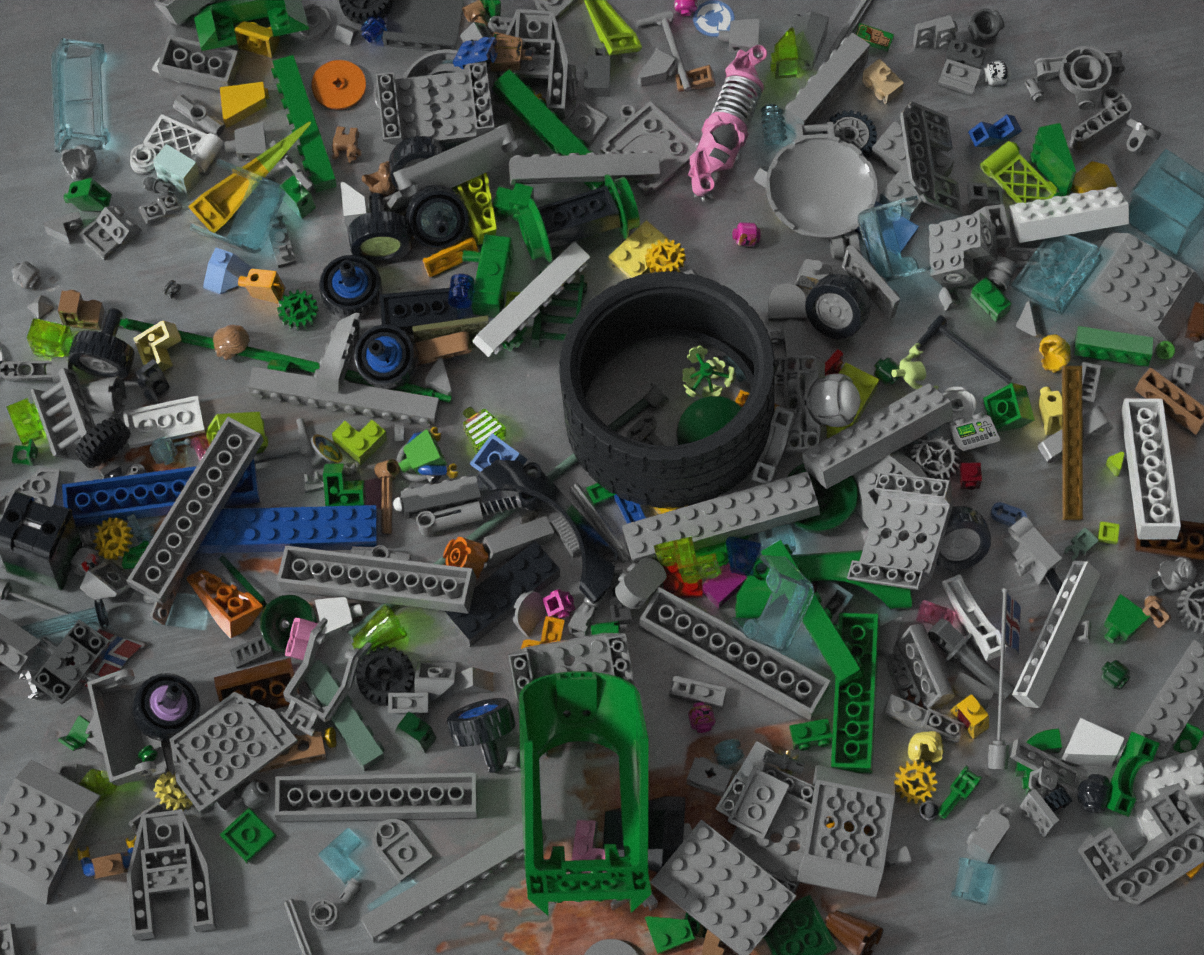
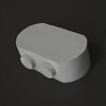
(640, 582)

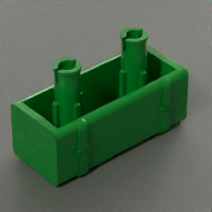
(491, 274)

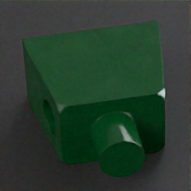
(414, 731)

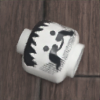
(996, 73)

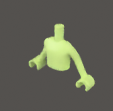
(910, 370)

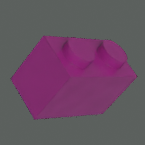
(723, 587)

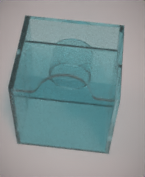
(1169, 203)

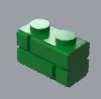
(990, 299)

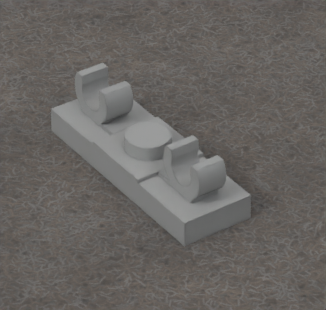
(281, 243)
(314, 479)

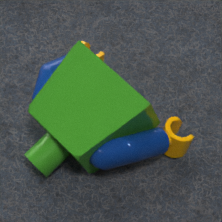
(426, 456)

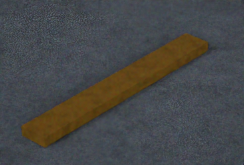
(1072, 443)

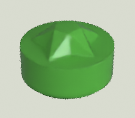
(1165, 350)

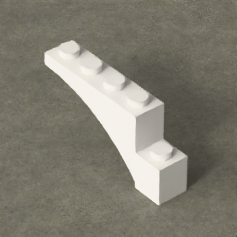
(973, 620)

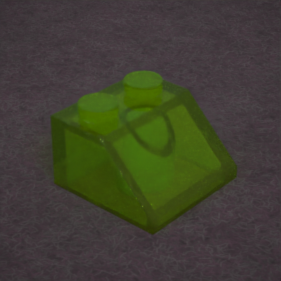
(785, 56)

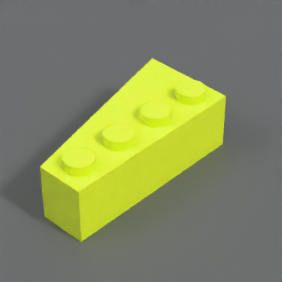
(479, 205)

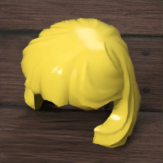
(926, 747)

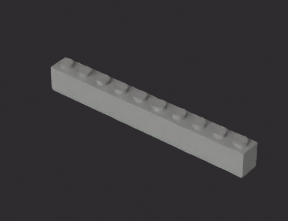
(351, 397)
(445, 884)

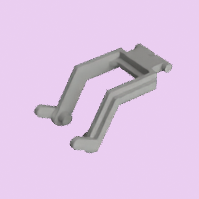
(304, 710)

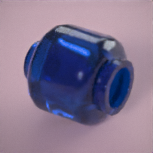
(373, 29)

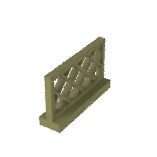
(432, 331)

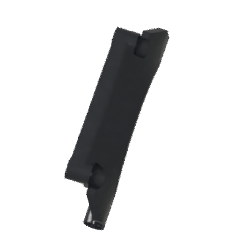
(596, 570)

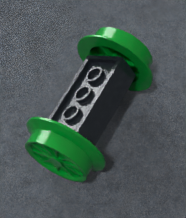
(578, 217)

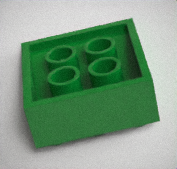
(1053, 157)

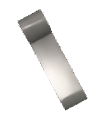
(1083, 135)
(1093, 423)

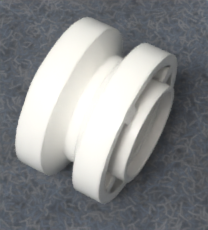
(142, 166)

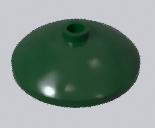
(282, 609)

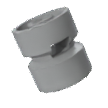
(838, 247)
(1001, 272)

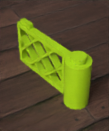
(1005, 158)

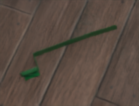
(242, 580)

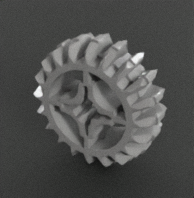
(946, 449)
(1185, 602)

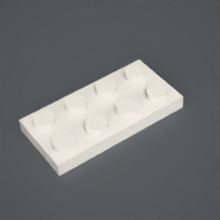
(167, 419)

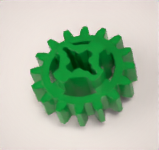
(297, 316)

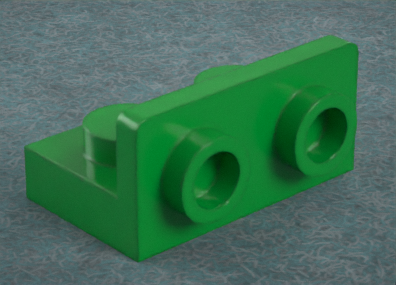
(811, 734)

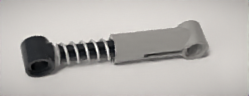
(471, 513)

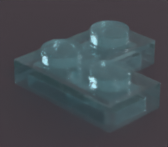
(337, 854)

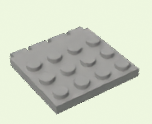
(654, 132)

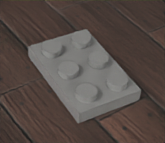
(758, 802)

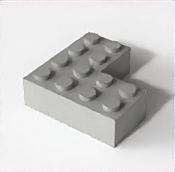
(891, 153)

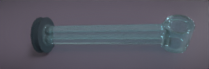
(66, 622)

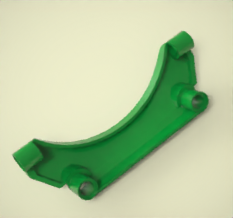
(817, 566)

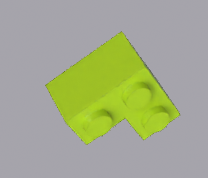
(360, 444)

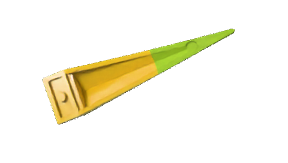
(224, 199)

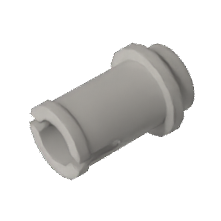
(1034, 90)
(350, 891)

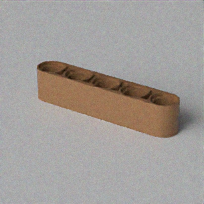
(444, 347)

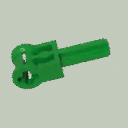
(960, 788)

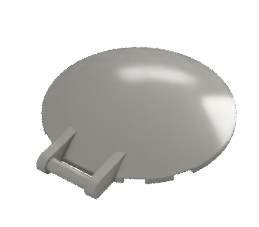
(820, 183)

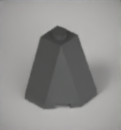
(809, 35)

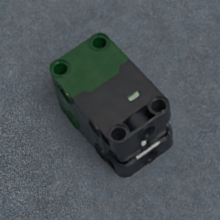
(38, 541)

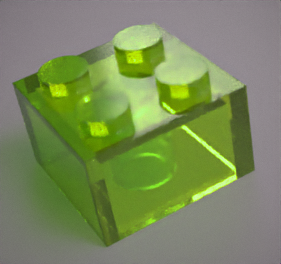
(49, 339)

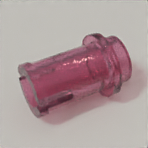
(199, 446)

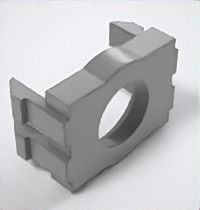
(29, 675)

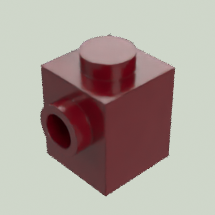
(970, 476)

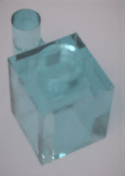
(781, 533)

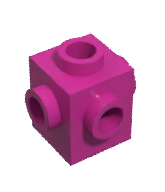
(559, 604)

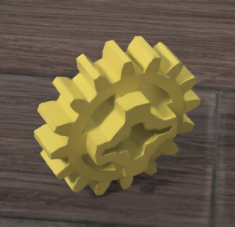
(172, 793)

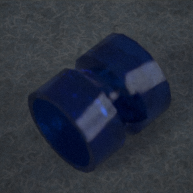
(461, 291)

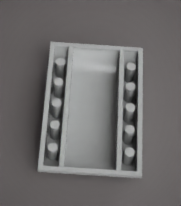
(1143, 286)
(41, 829)

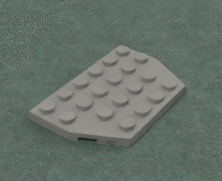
(227, 748)

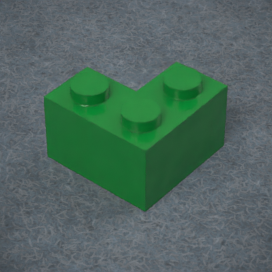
(509, 201)
(341, 492)

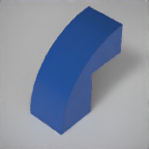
(991, 134)

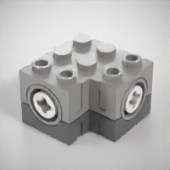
(960, 249)

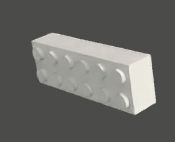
(1069, 214)

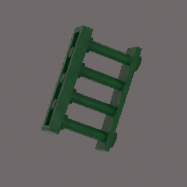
(539, 334)

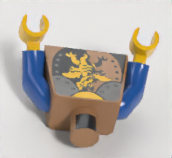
(106, 865)

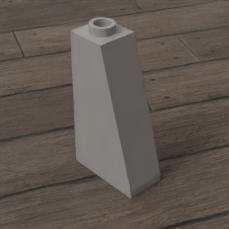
(512, 541)

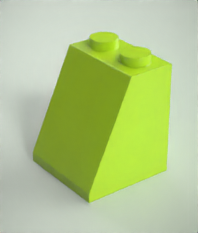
(250, 419)

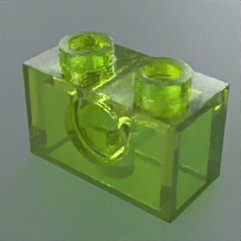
(21, 411)

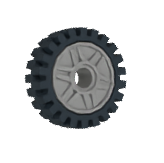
(857, 127)

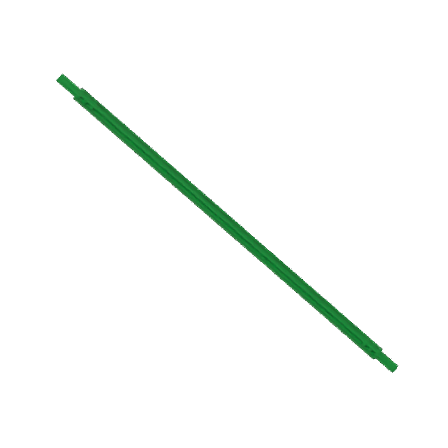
(266, 356)

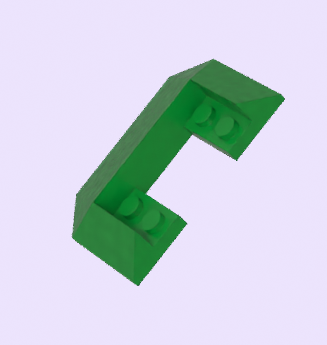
(216, 21)

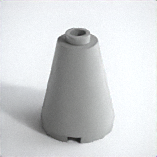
(106, 395)

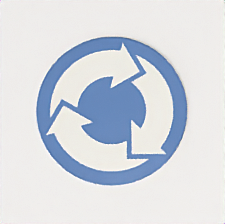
(712, 17)

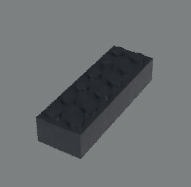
(496, 596)

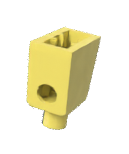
(1050, 410)

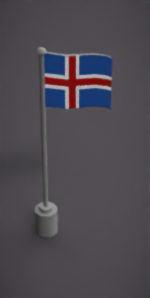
(1010, 636)

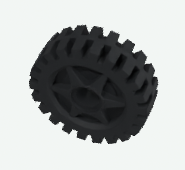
(363, 9)
(102, 442)
(380, 662)

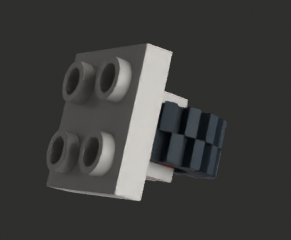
(1045, 809)

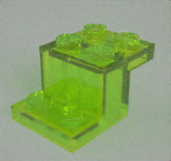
(686, 556)

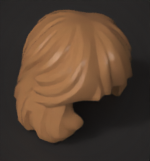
(380, 181)
(230, 341)

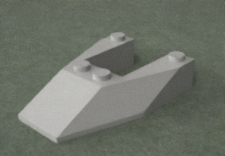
(549, 58)
(866, 480)
(167, 861)

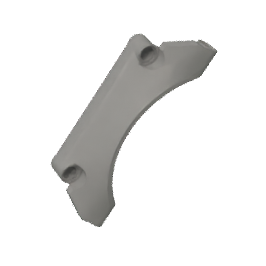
(458, 164)

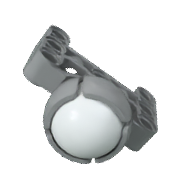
(821, 398)

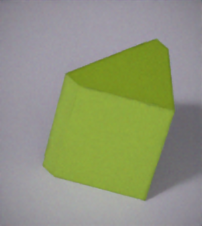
(1115, 463)

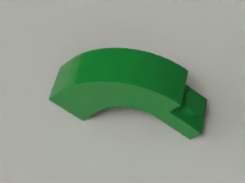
(1046, 741)

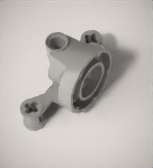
(1078, 62)

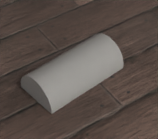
(925, 667)

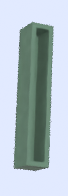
(346, 719)

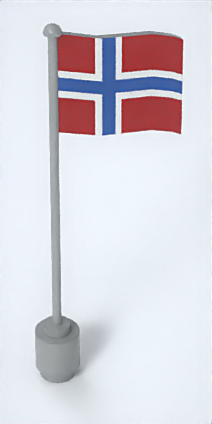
(120, 647)

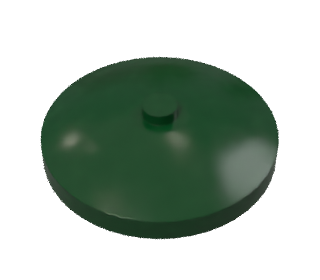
(705, 418)
(834, 503)

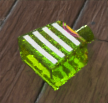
(480, 426)

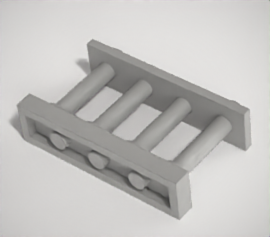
(80, 412)

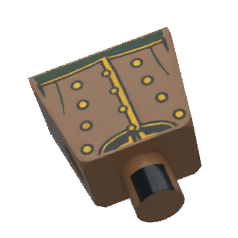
(509, 52)

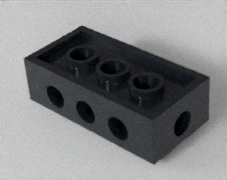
(413, 302)

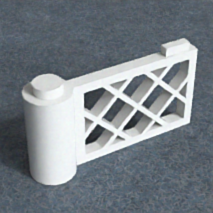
(204, 150)

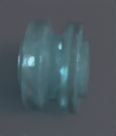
(728, 751)

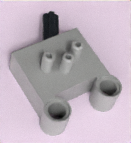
(1033, 553)

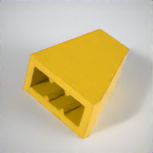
(242, 101)

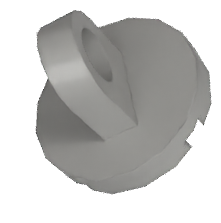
(1142, 133)

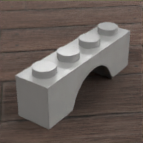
(778, 437)

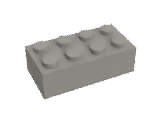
(186, 63)

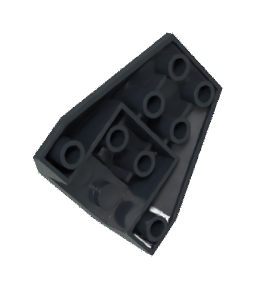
(665, 829)

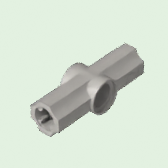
(191, 110)

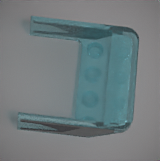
(254, 215)

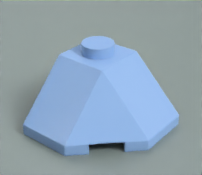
(224, 271)

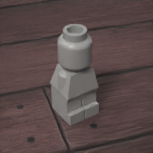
(583, 618)

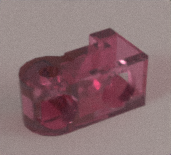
(932, 613)

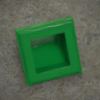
(279, 365)

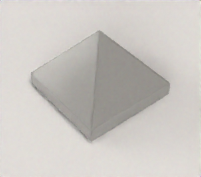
(40, 307)

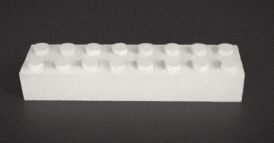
(1150, 469)

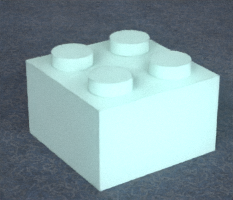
(176, 169)

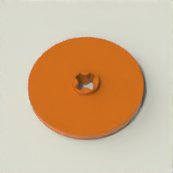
(351, 88)

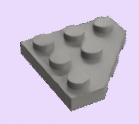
(41, 486)

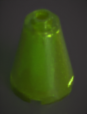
(380, 630)

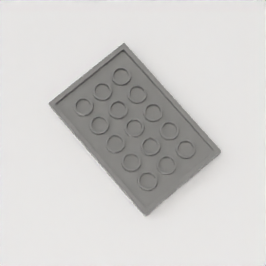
(723, 889)

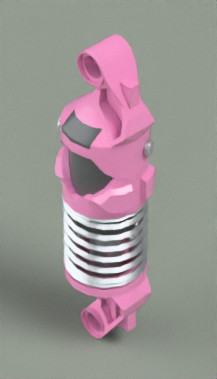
(728, 124)

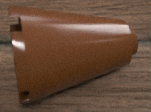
(853, 932)

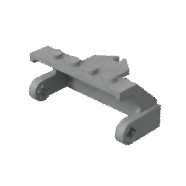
(118, 734)

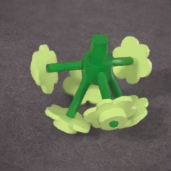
(708, 370)

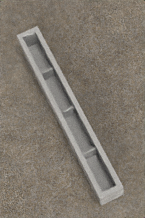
(583, 168)

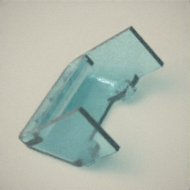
(882, 243)
(784, 608)

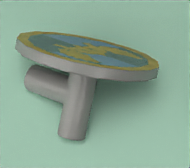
(325, 450)

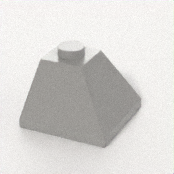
(105, 581)
(434, 678)

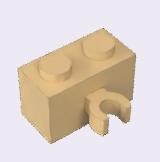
(882, 81)

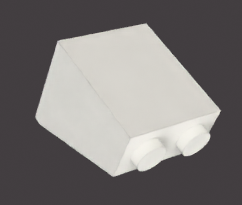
(1093, 746)

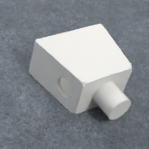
(338, 615)

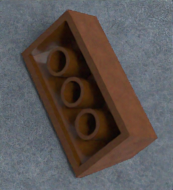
(1187, 545)
(260, 683)

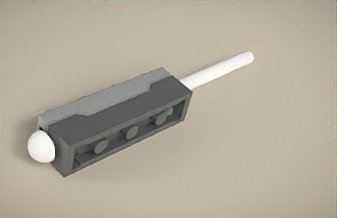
(440, 496)

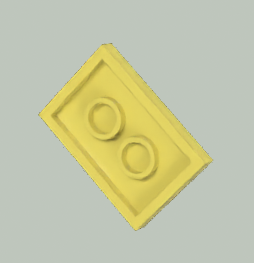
(631, 253)

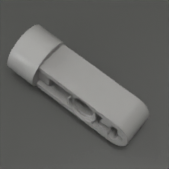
(37, 369)

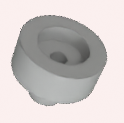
(135, 469)

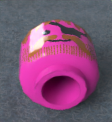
(746, 234)
(701, 717)

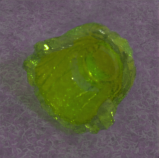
(96, 783)

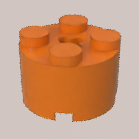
(465, 554)

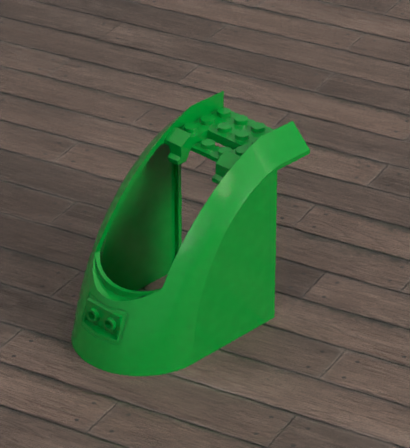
(613, 722)

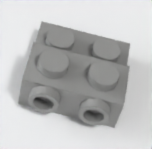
(935, 32)

